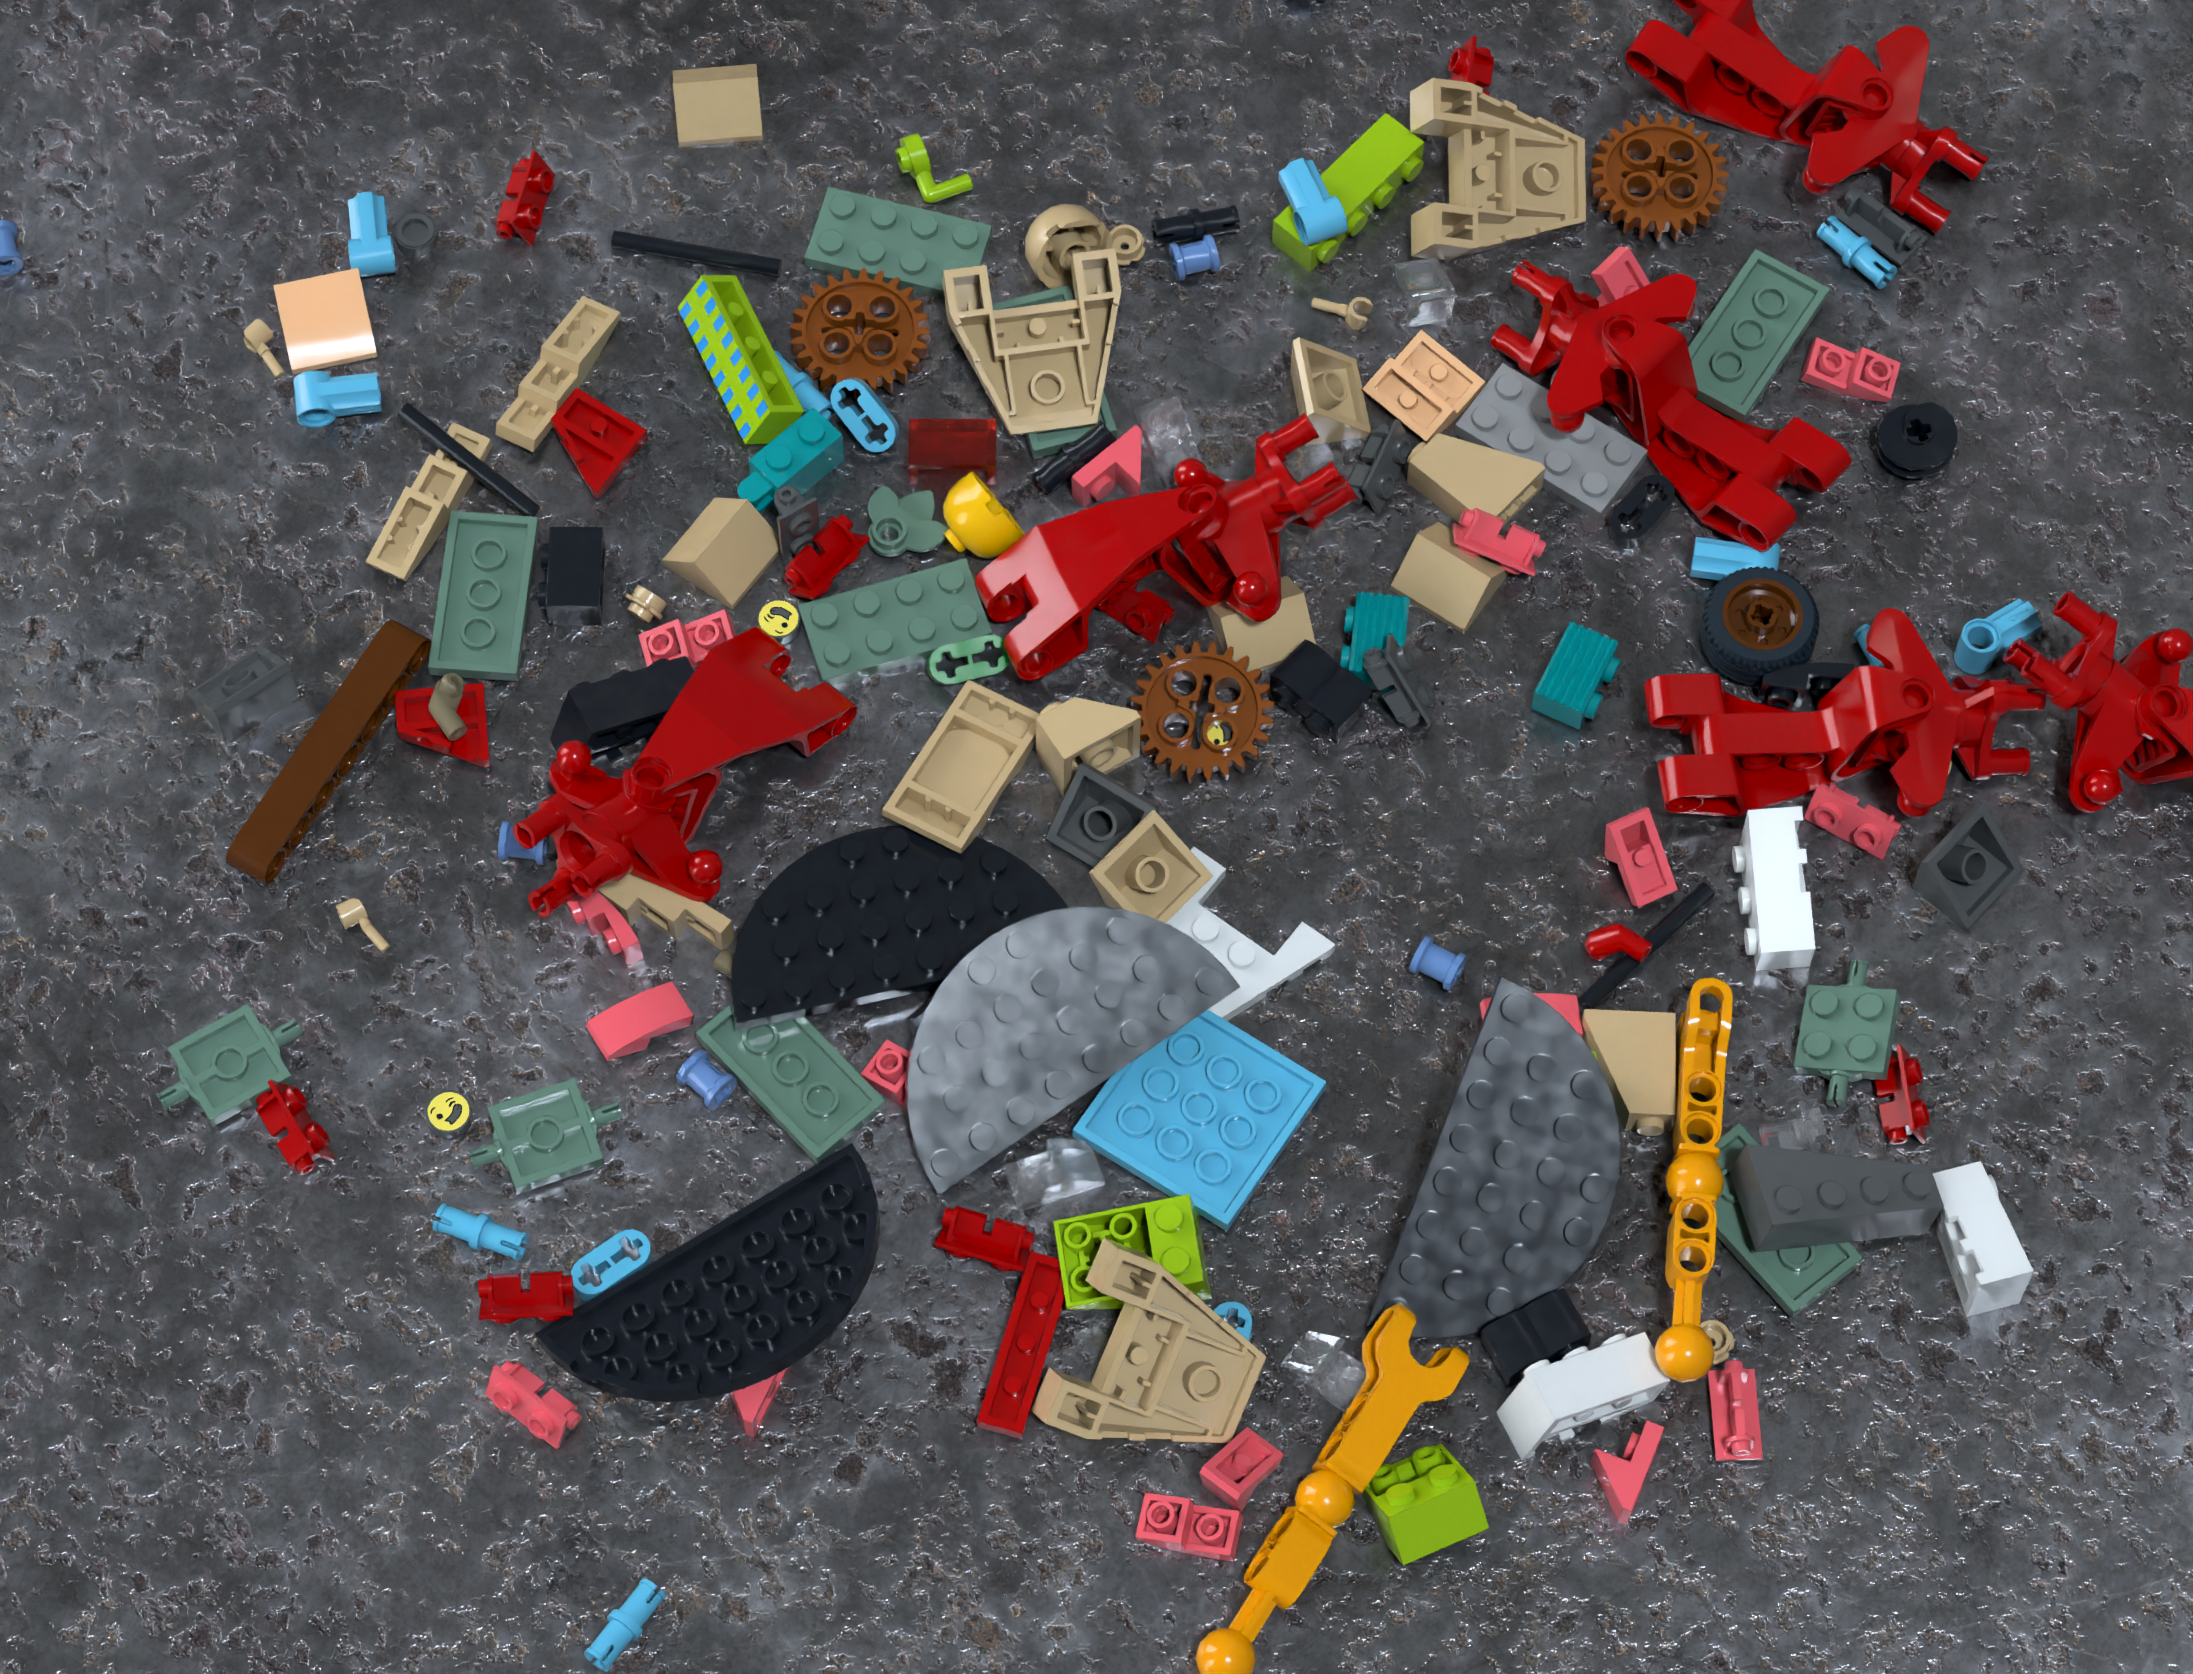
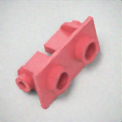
(1481, 537)
(1840, 815)
(515, 1392)
(1735, 1413)

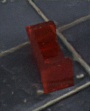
(952, 445)

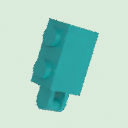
(793, 459)

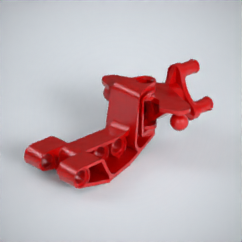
(1842, 112)
(1647, 377)
(1100, 551)
(2127, 708)
(1876, 715)
(652, 812)

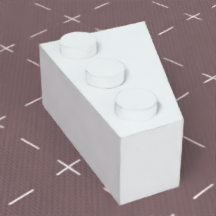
(1774, 889)
(1979, 1241)
(1581, 1390)

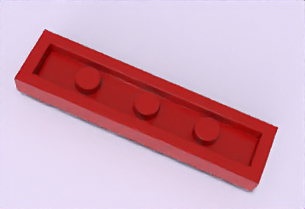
(1024, 1348)

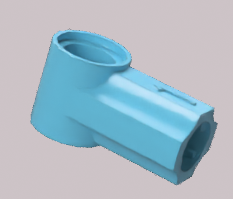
(1314, 211)
(370, 242)
(324, 397)
(1719, 558)
(1995, 636)

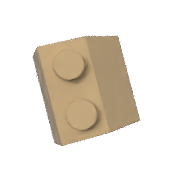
(1087, 733)

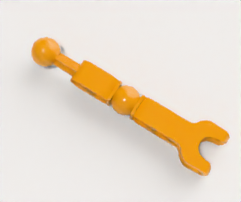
(1695, 1178)
(1344, 1468)

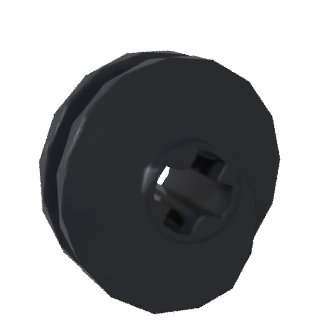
(1916, 440)

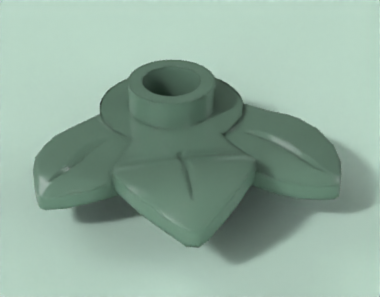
(907, 519)

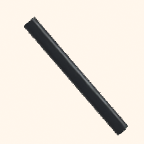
(696, 253)
(468, 461)
(1656, 936)

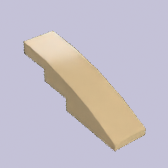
(561, 368)
(426, 507)
(667, 910)

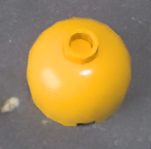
(978, 519)

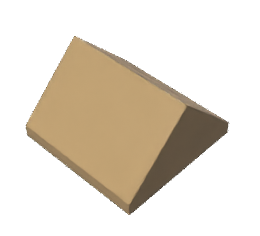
(717, 105)
(1329, 392)
(725, 550)
(1447, 579)
(1266, 641)
(1150, 871)

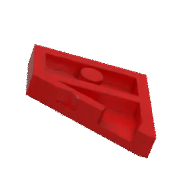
(596, 439)
(419, 727)

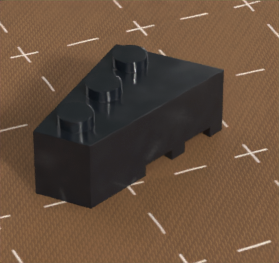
(620, 708)

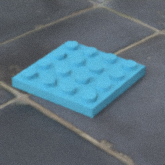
(1202, 1115)

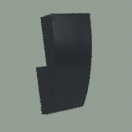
(1788, 685)

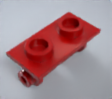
(1472, 64)
(531, 185)
(813, 573)
(1139, 612)
(1907, 1113)
(306, 1137)
(965, 1237)
(506, 1301)

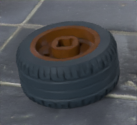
(1758, 624)

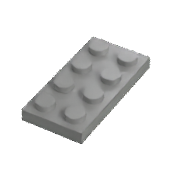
(1581, 466)

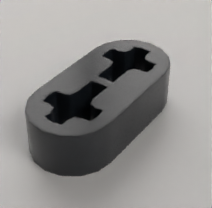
(1634, 505)

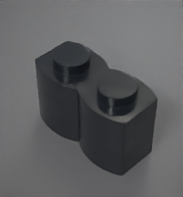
(1320, 691)
(1537, 1332)

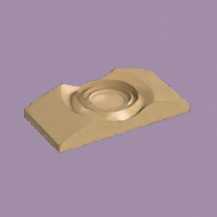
(964, 767)

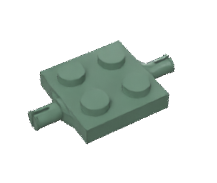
(1847, 1032)
(229, 1064)
(545, 1135)

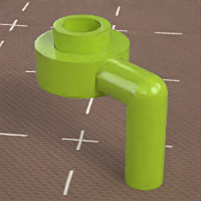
(914, 159)

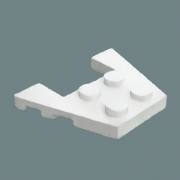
(1246, 961)

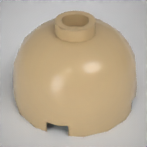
(1057, 236)

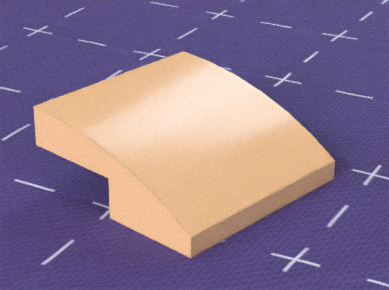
(325, 321)
(1424, 387)

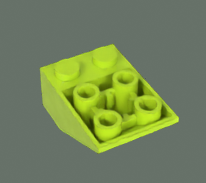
(1161, 1228)

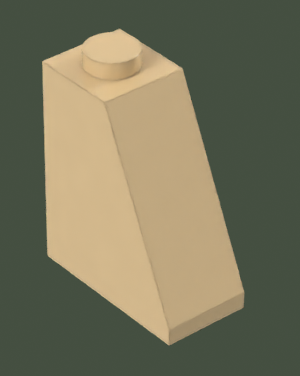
(1470, 475)
(1638, 1064)

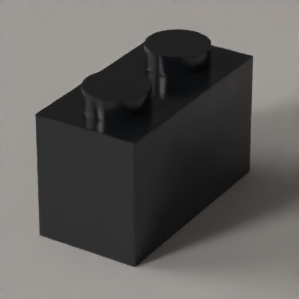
(574, 576)

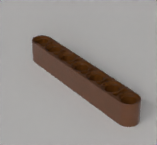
(328, 752)

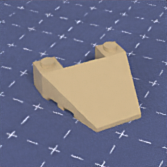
(1506, 173)
(1040, 360)
(1166, 1367)

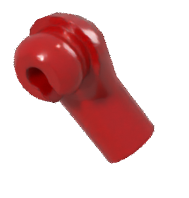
(1617, 938)

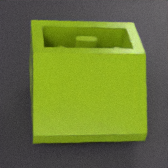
(1424, 1503)

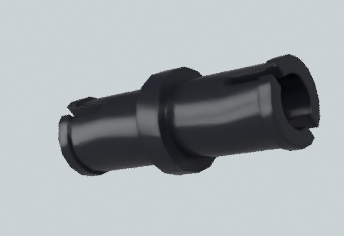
(1195, 225)
(1074, 457)

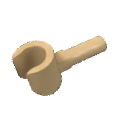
(1352, 319)
(256, 337)
(353, 913)

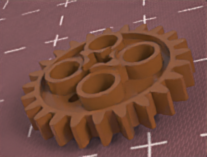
(1659, 177)
(862, 301)
(1163, 706)

